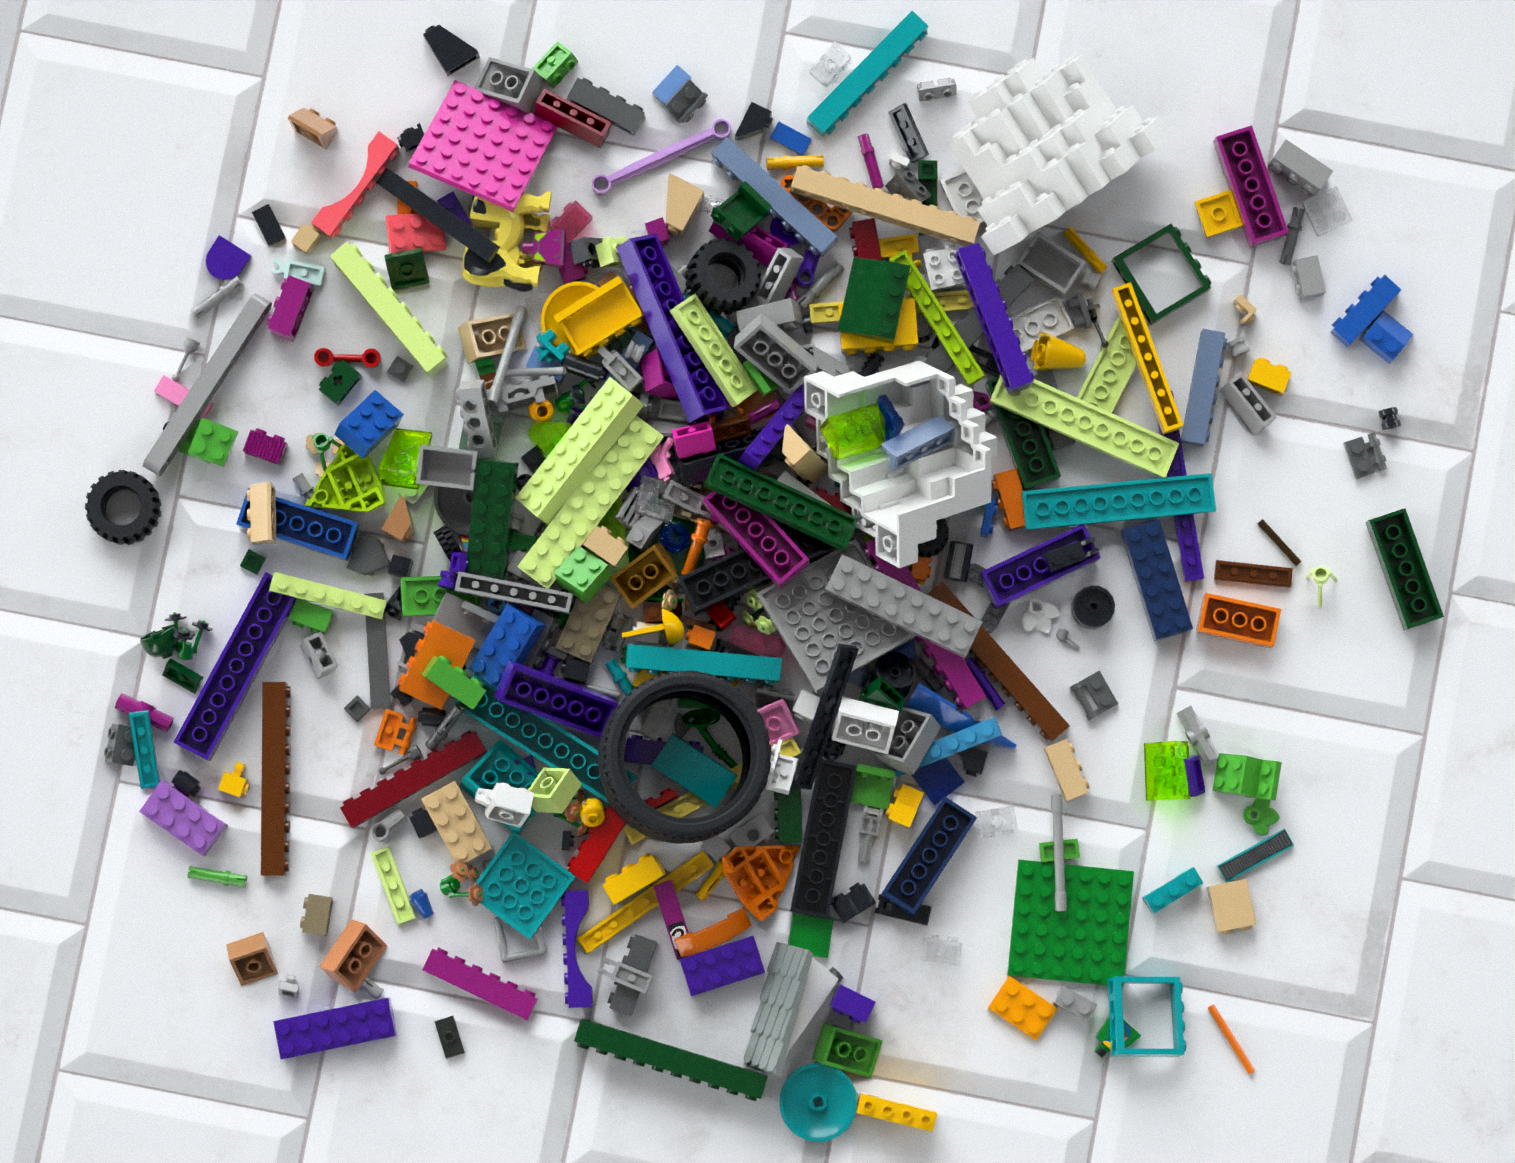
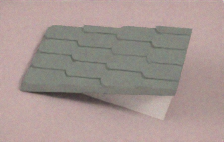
(788, 1002)

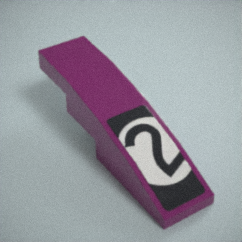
(671, 913)

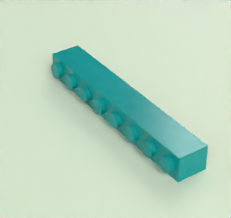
(867, 73)
(715, 663)

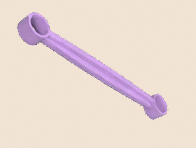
(661, 157)

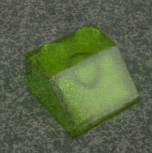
(547, 435)

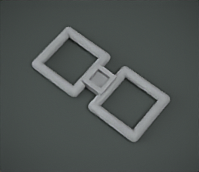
(505, 957)

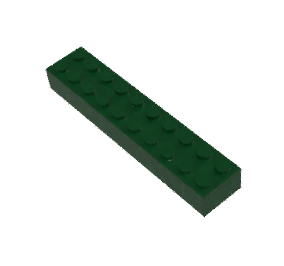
(670, 1058)

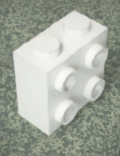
(942, 268)

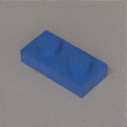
(987, 525)

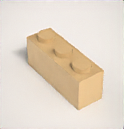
(1067, 770)

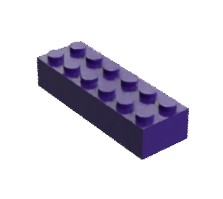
(1029, 569)
(554, 698)
(335, 1028)

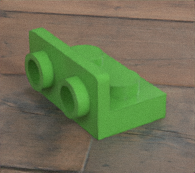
(555, 64)

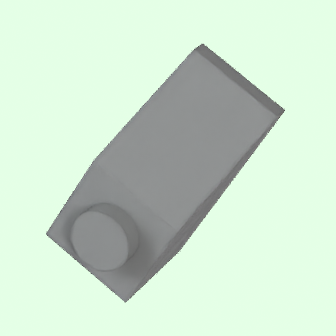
(644, 532)

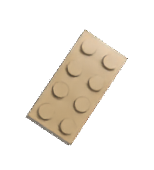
(457, 823)

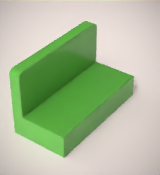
(761, 381)

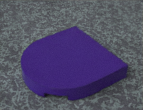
(226, 259)

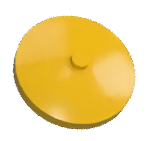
(557, 302)

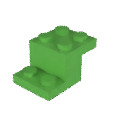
(209, 442)
(1247, 776)

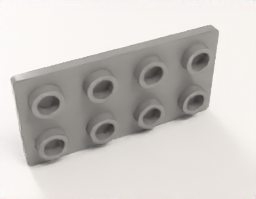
(465, 618)

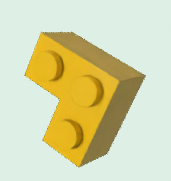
(905, 805)

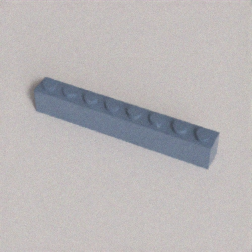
(784, 205)

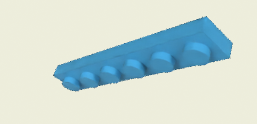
(959, 742)

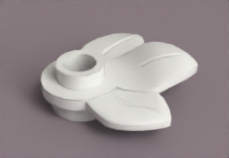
(1041, 618)

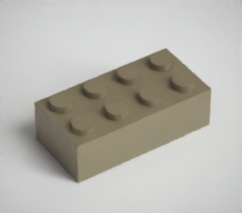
(588, 624)

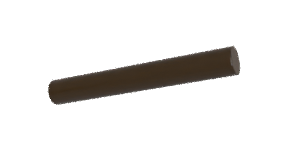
(1279, 542)

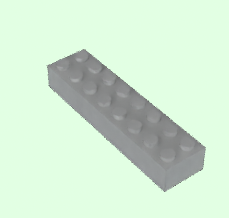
(903, 606)

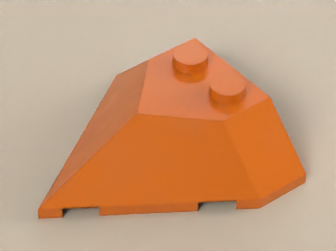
(759, 875)

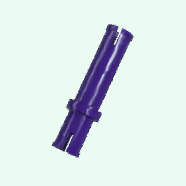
(984, 683)

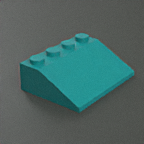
(499, 767)

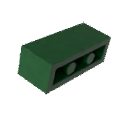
(788, 816)

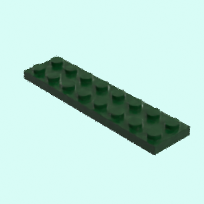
(781, 502)

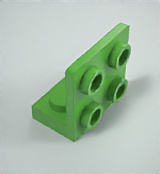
(872, 786)

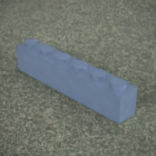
(1202, 387)

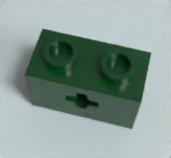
(338, 392)

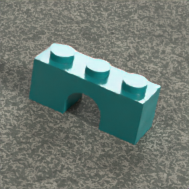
(1172, 890)

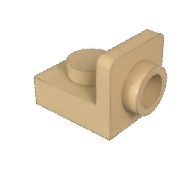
(1244, 306)

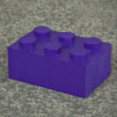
(851, 1003)

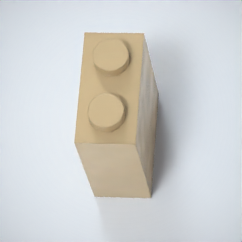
(1231, 906)

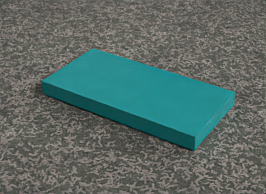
(694, 770)

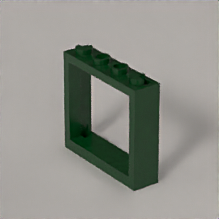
(1185, 250)

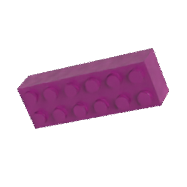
(1250, 186)
(759, 538)

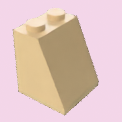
(682, 205)

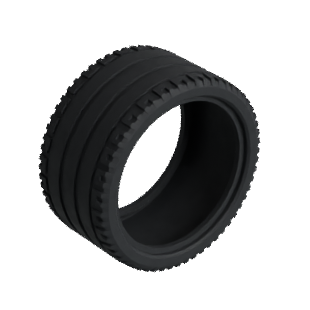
(738, 712)

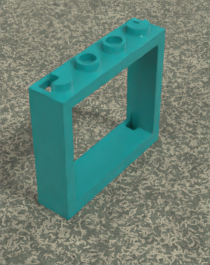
(1116, 1017)

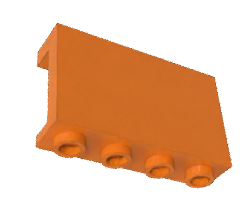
(436, 641)

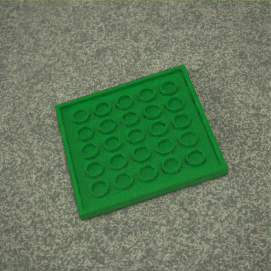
(1073, 944)

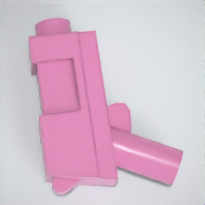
(660, 459)

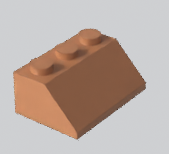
(353, 955)

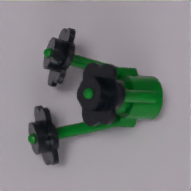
(566, 400)
(185, 649)

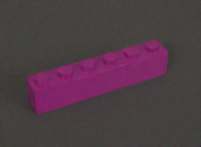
(480, 984)

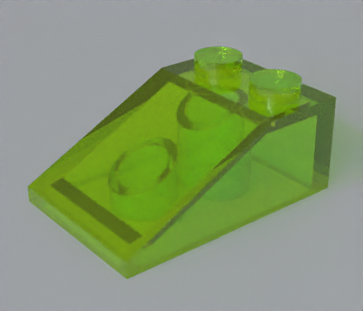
(401, 458)

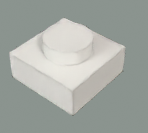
(898, 161)

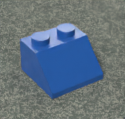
(1386, 337)

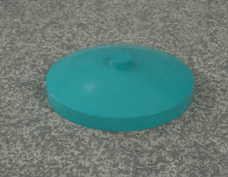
(818, 1102)

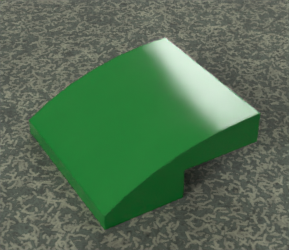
(811, 934)

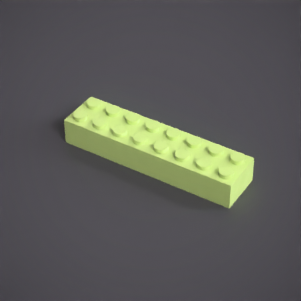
(391, 312)
(579, 450)

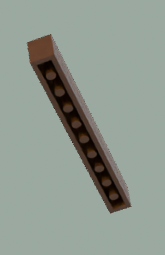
(1008, 674)
(274, 778)

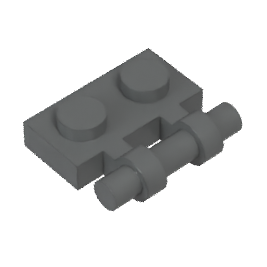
(1359, 456)

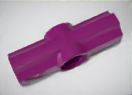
(158, 719)

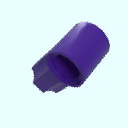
(807, 268)

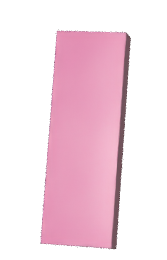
(175, 393)

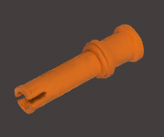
(699, 539)

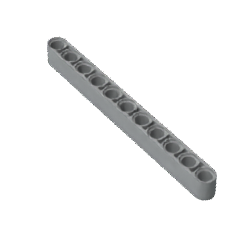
(207, 384)

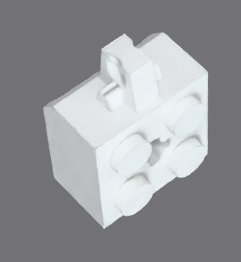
(506, 803)

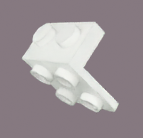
(781, 771)

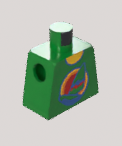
(1103, 1036)

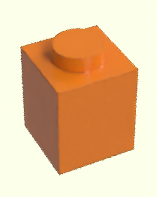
(700, 638)

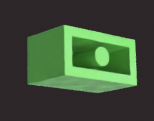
(311, 615)

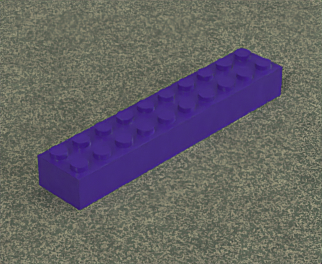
(657, 295)
(235, 670)

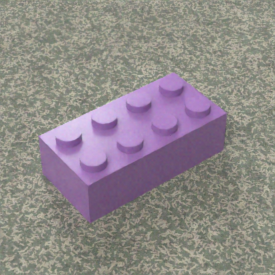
(183, 818)

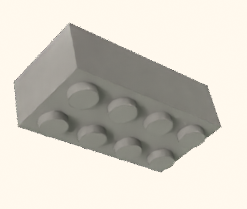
(775, 353)

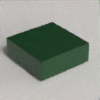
(252, 562)

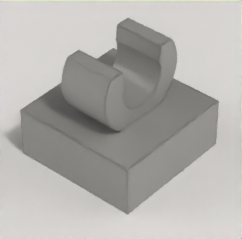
(289, 987)

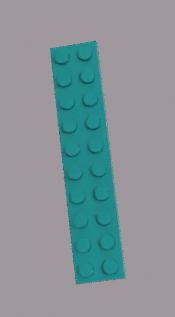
(1118, 501)

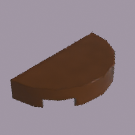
(690, 622)

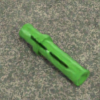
(217, 876)

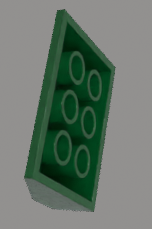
(874, 299)

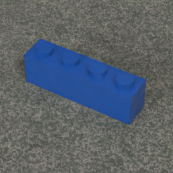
(1365, 311)

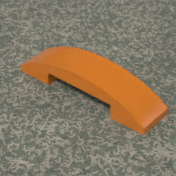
(713, 935)

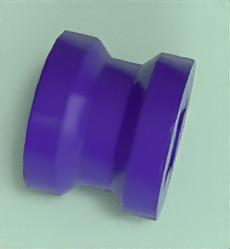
(448, 580)

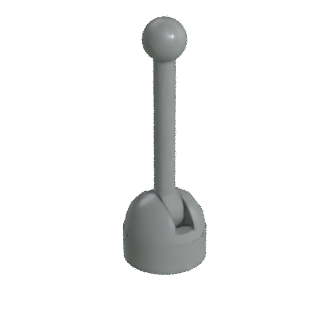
(190, 346)

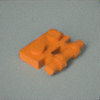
(389, 731)

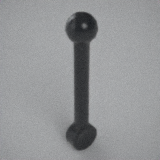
(1104, 344)

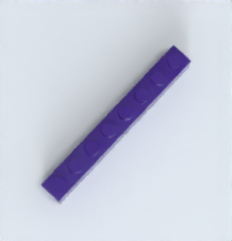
(993, 318)

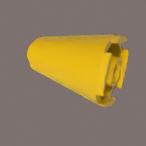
(1054, 354)

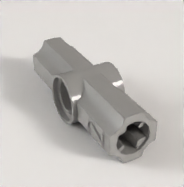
(1197, 734)

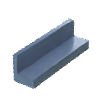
(918, 442)

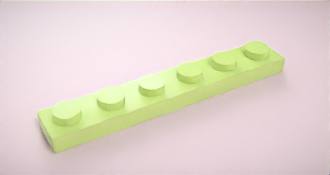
(327, 595)

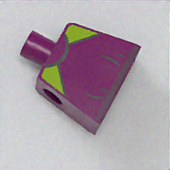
(548, 248)

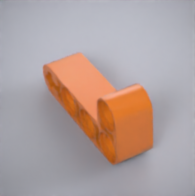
(828, 213)

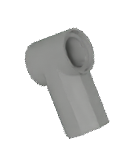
(390, 823)

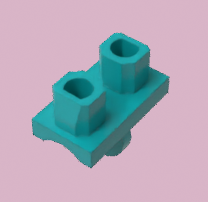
(545, 341)

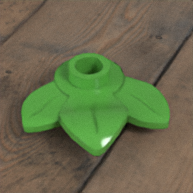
(1263, 816)

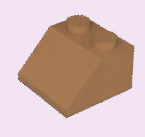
(399, 522)
(251, 959)

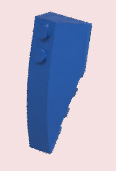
(947, 714)

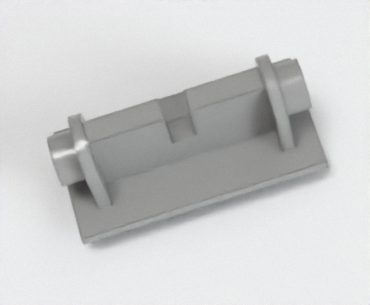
(945, 88)

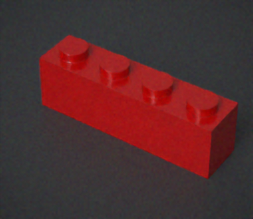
(597, 846)

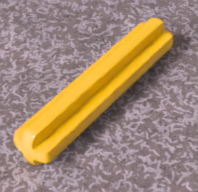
(1085, 250)

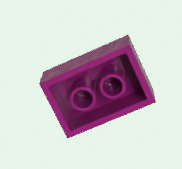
(290, 308)

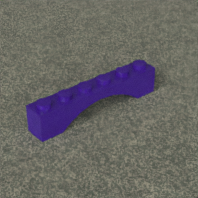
(774, 430)
(579, 990)

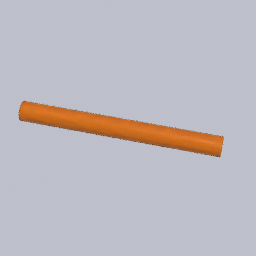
(1231, 1039)

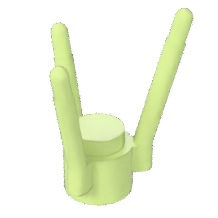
(1320, 577)

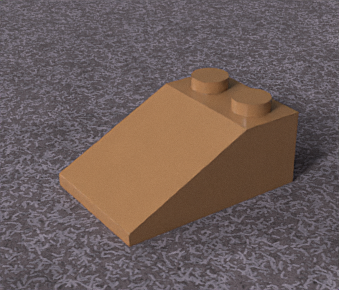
(313, 127)

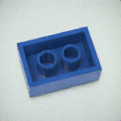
(369, 424)

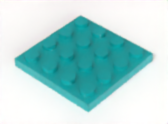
(523, 885)

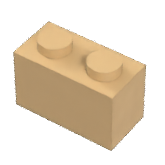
(606, 546)

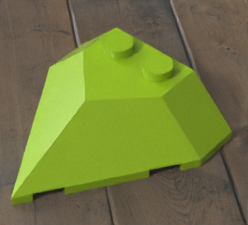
(349, 484)

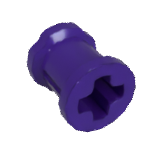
(549, 664)

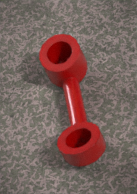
(325, 357)

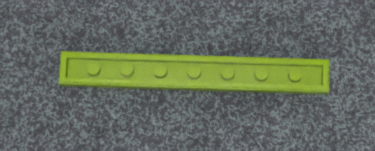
(940, 322)

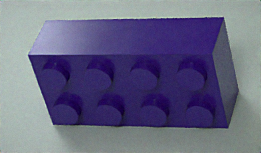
(722, 965)

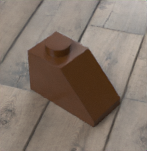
(653, 612)

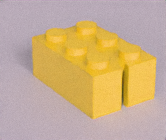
(634, 878)

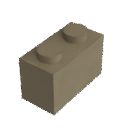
(317, 914)

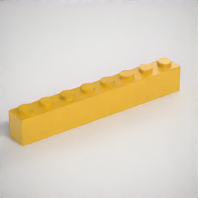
(1146, 358)

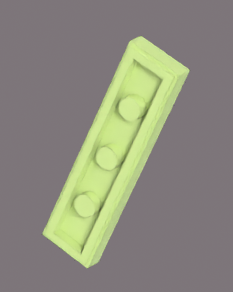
(393, 885)

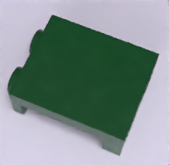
(741, 211)

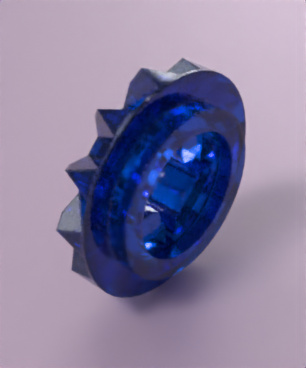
(671, 543)

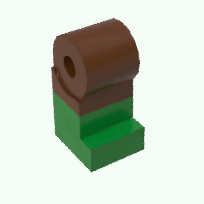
(486, 371)

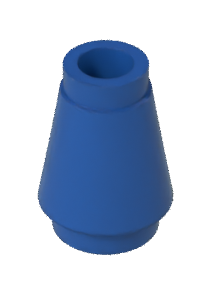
(421, 903)

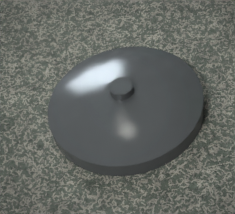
(454, 507)

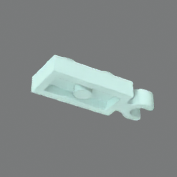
(306, 272)

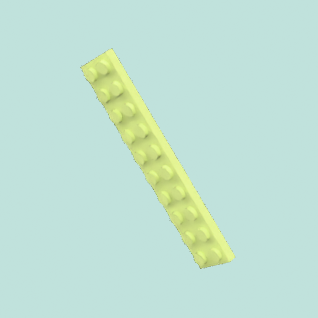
(1089, 425)
(590, 502)

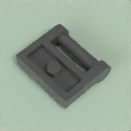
(1099, 692)

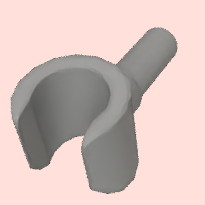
(1062, 635)

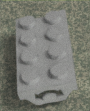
(525, 390)

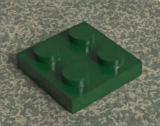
(407, 269)

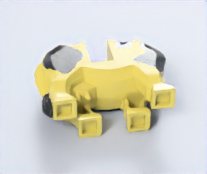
(509, 265)

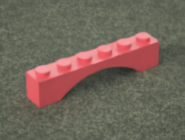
(333, 216)

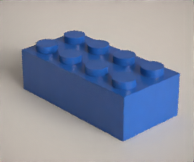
(508, 640)

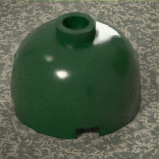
(160, 642)

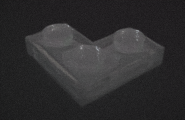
(648, 502)

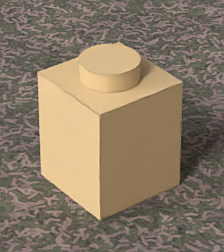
(306, 238)

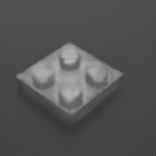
(1327, 211)

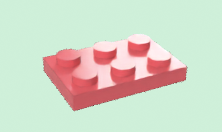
(413, 232)

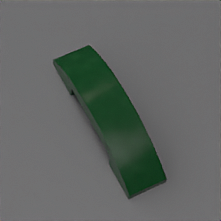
(928, 178)

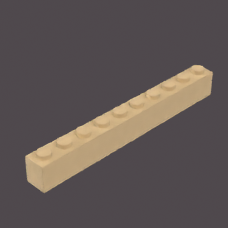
(884, 206)

